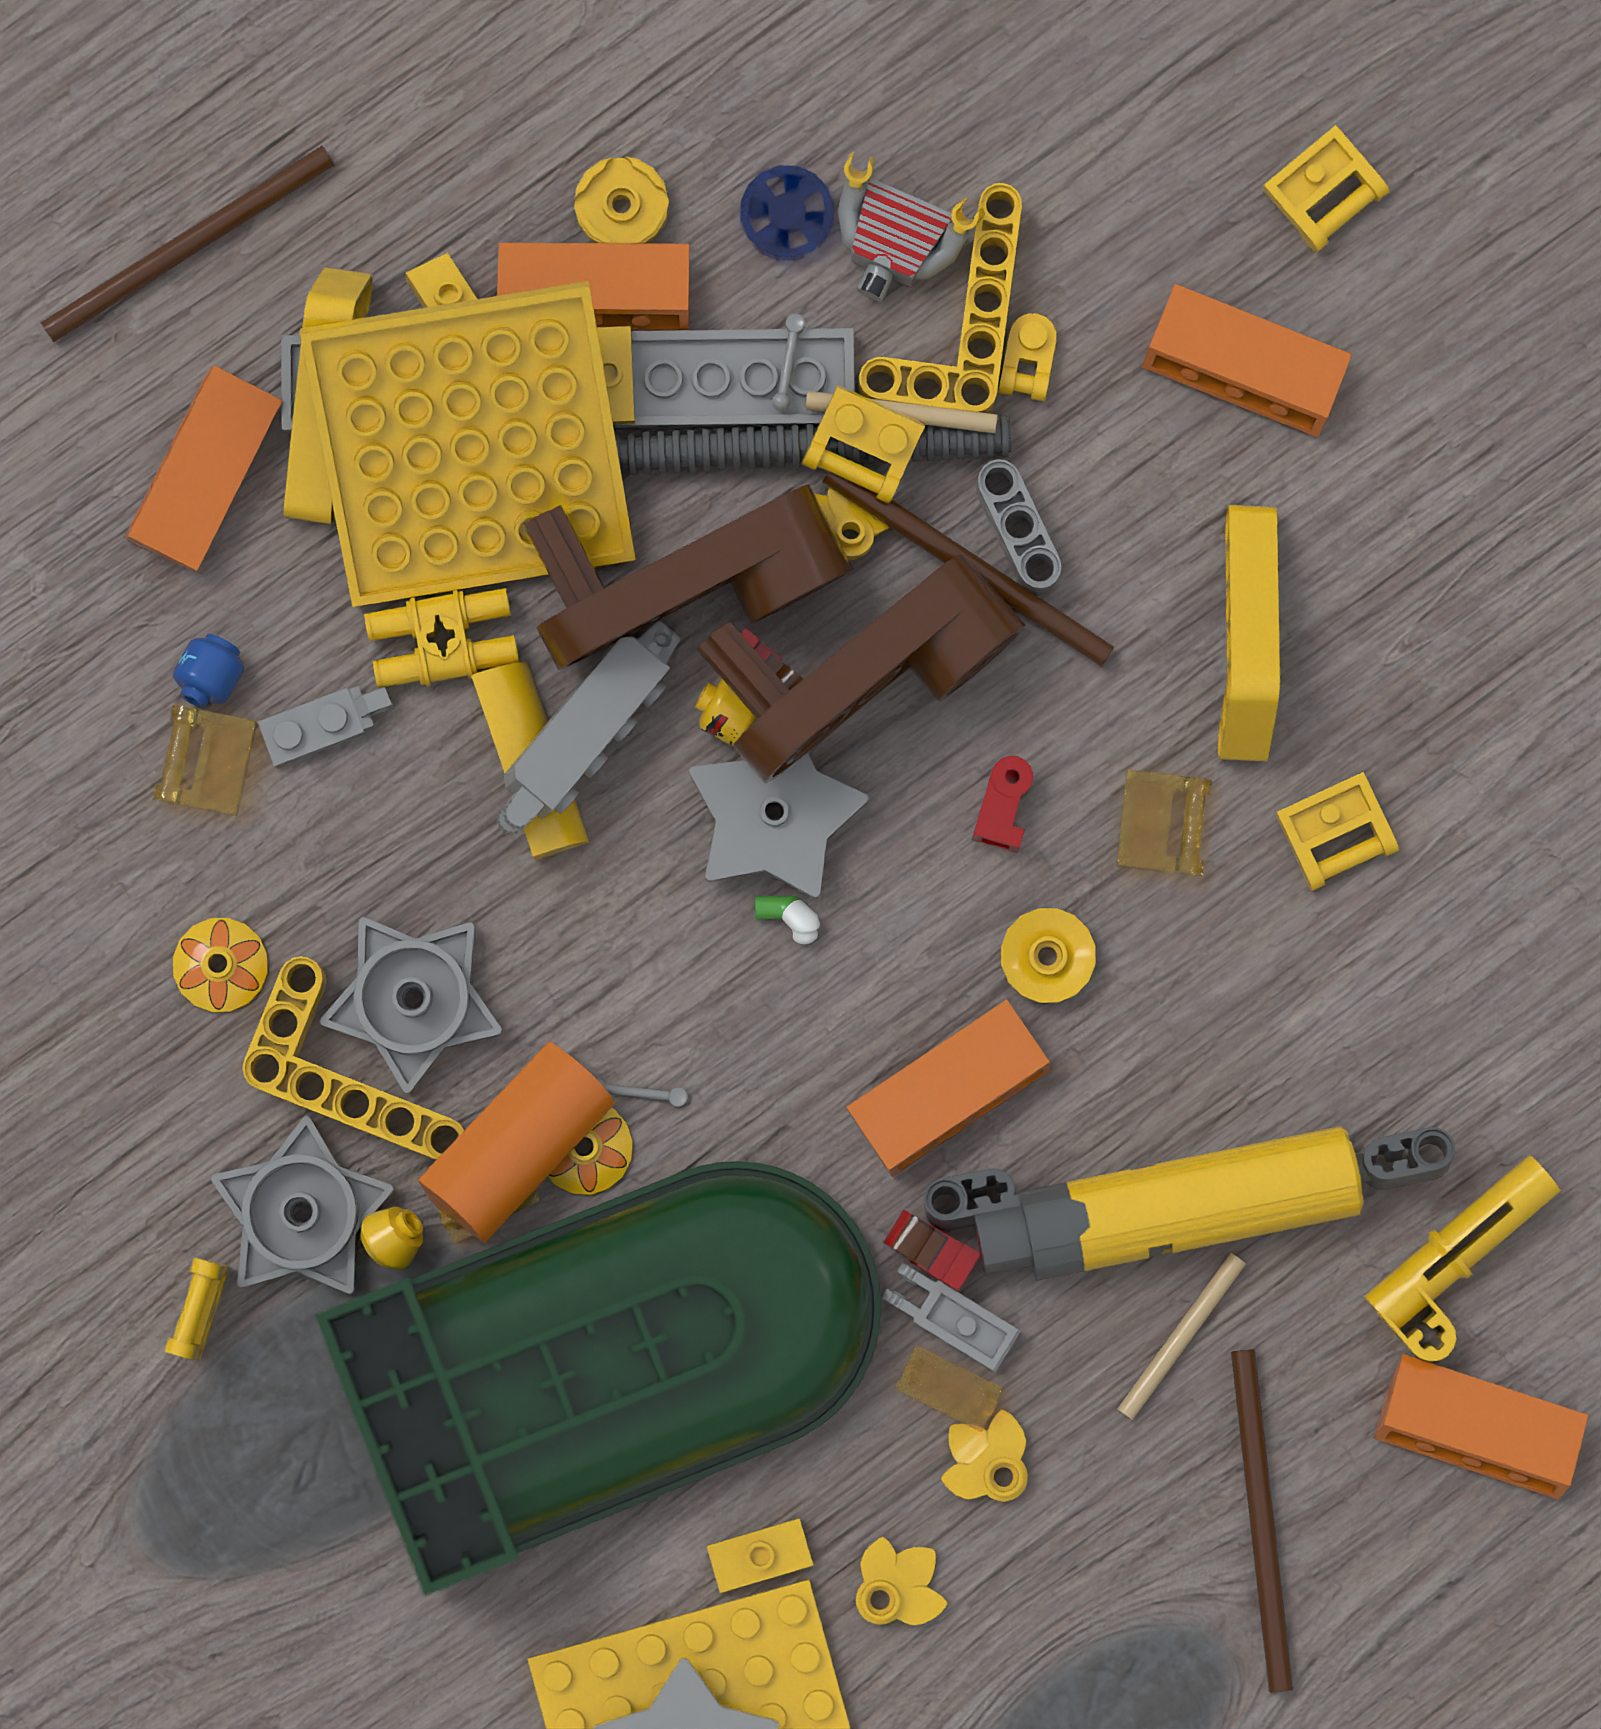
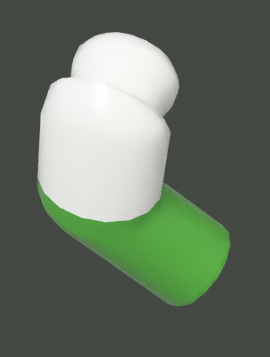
(794, 913)

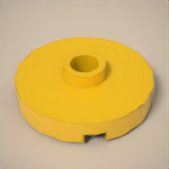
(616, 180)

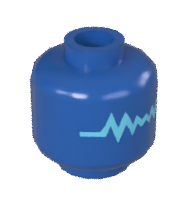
(208, 671)

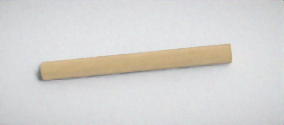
(926, 414)
(1181, 1336)

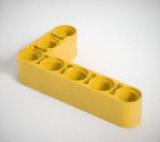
(333, 298)
(975, 325)
(1251, 634)
(336, 1086)

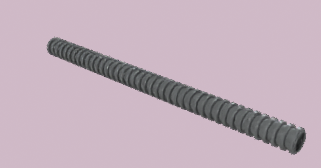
(787, 447)

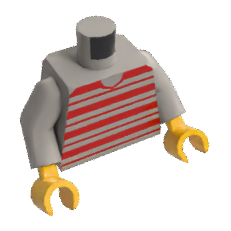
(896, 232)

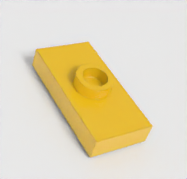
(439, 283)
(618, 370)
(759, 1555)

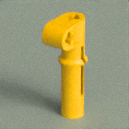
(1408, 1291)

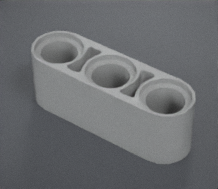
(1012, 504)

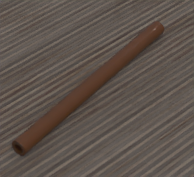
(187, 243)
(945, 549)
(1262, 1521)

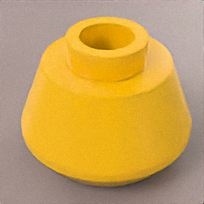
(392, 1237)

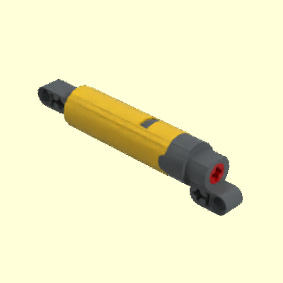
(1179, 1201)

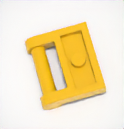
(1314, 177)
(870, 429)
(1329, 817)
(198, 1309)

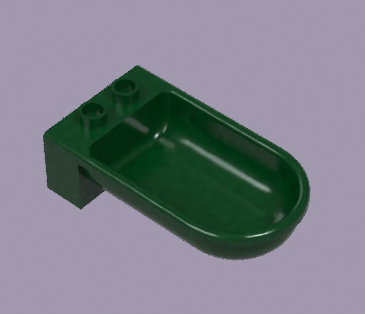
(605, 1360)

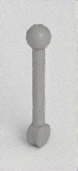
(795, 325)
(676, 1096)

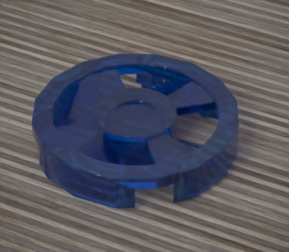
(786, 212)

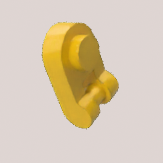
(1031, 342)

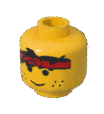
(723, 713)

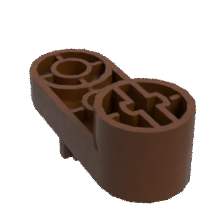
(766, 555)
(938, 630)

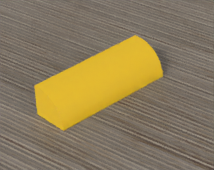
(514, 720)

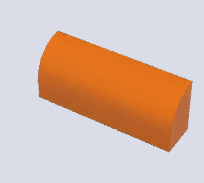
(627, 281)
(1246, 360)
(203, 468)
(949, 1088)
(516, 1142)
(1481, 1427)

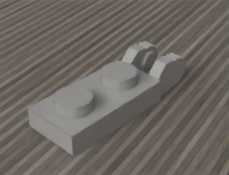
(956, 1320)

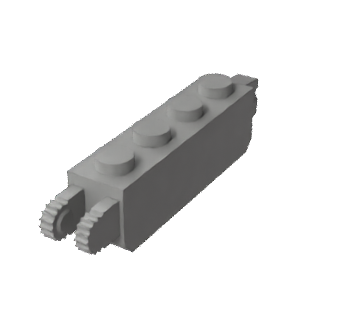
(584, 726)

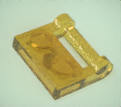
(220, 763)
(1147, 822)

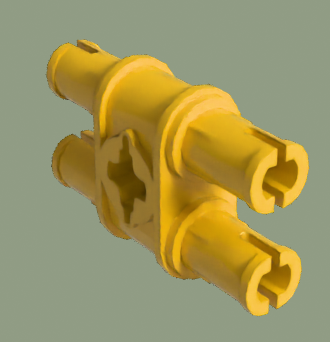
(421, 621)

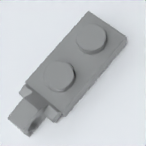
(322, 723)

